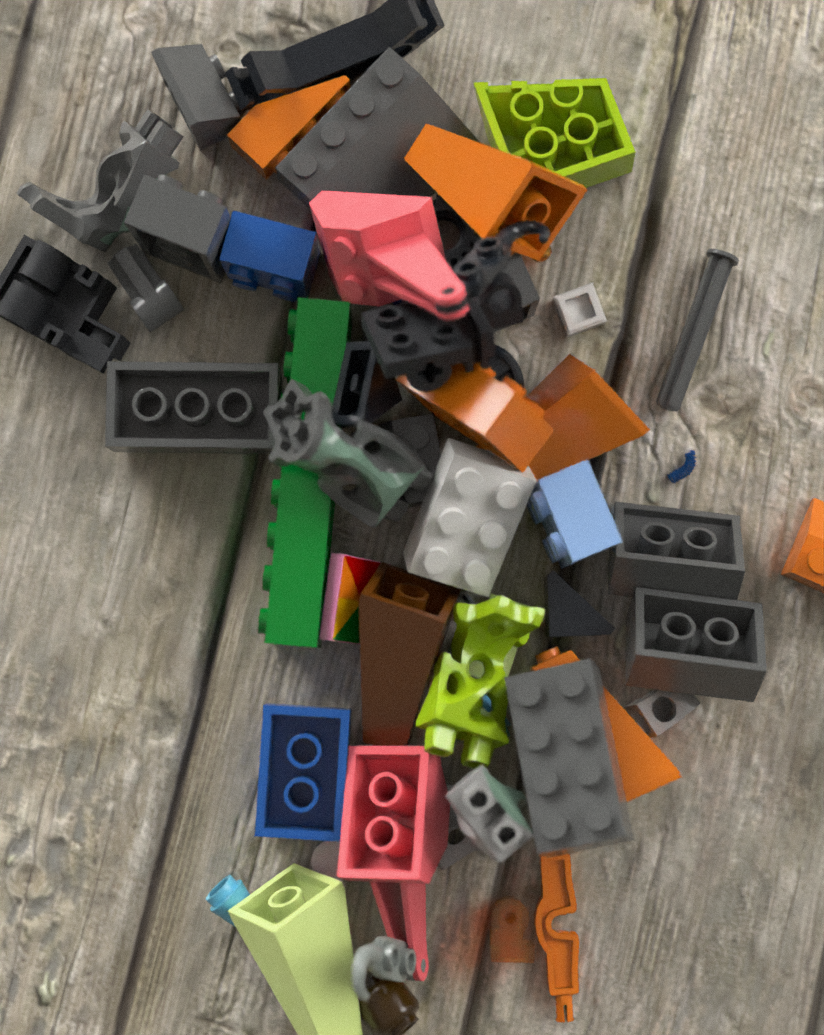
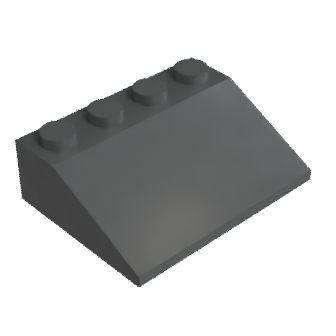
(368, 134)

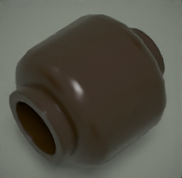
(389, 1007)

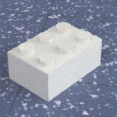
(467, 518)

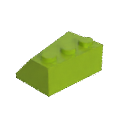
(560, 126)

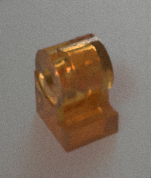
(507, 923)

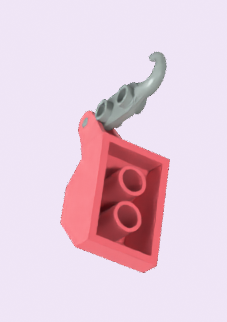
(393, 839)

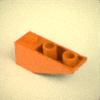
(281, 123)

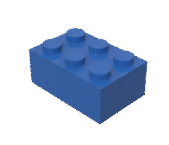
(302, 771)

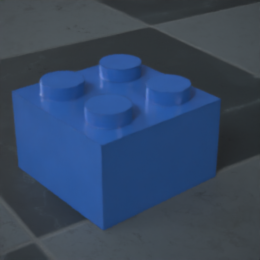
(270, 256)

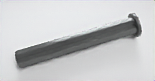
(696, 329)

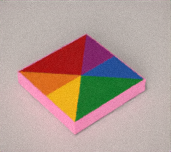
(344, 586)

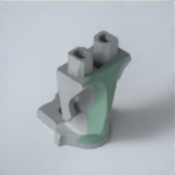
(487, 816)

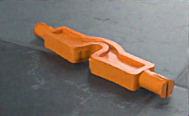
(560, 946)

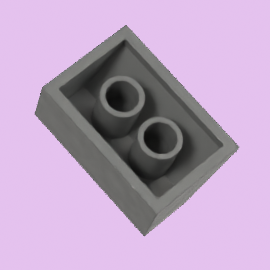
(676, 551)

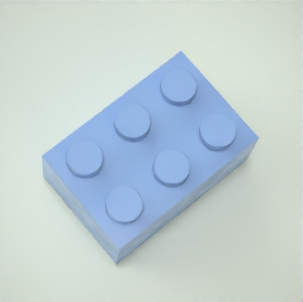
(573, 515)

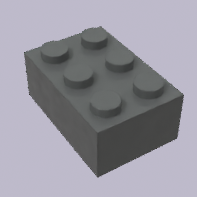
(179, 225)
(695, 644)

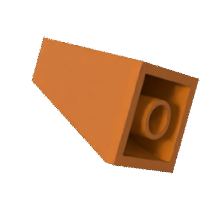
(494, 186)
(584, 416)
(639, 758)

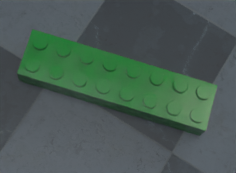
(304, 513)

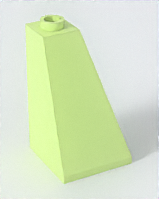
(304, 949)

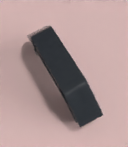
(335, 53)

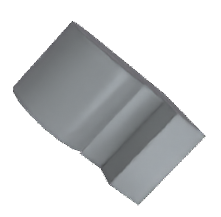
(660, 710)

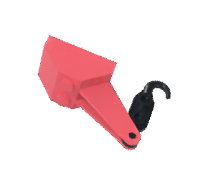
(393, 250)

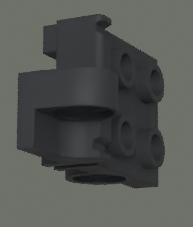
(60, 303)
(425, 346)

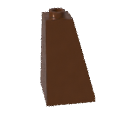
(400, 642)

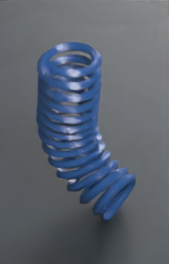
(676, 475)

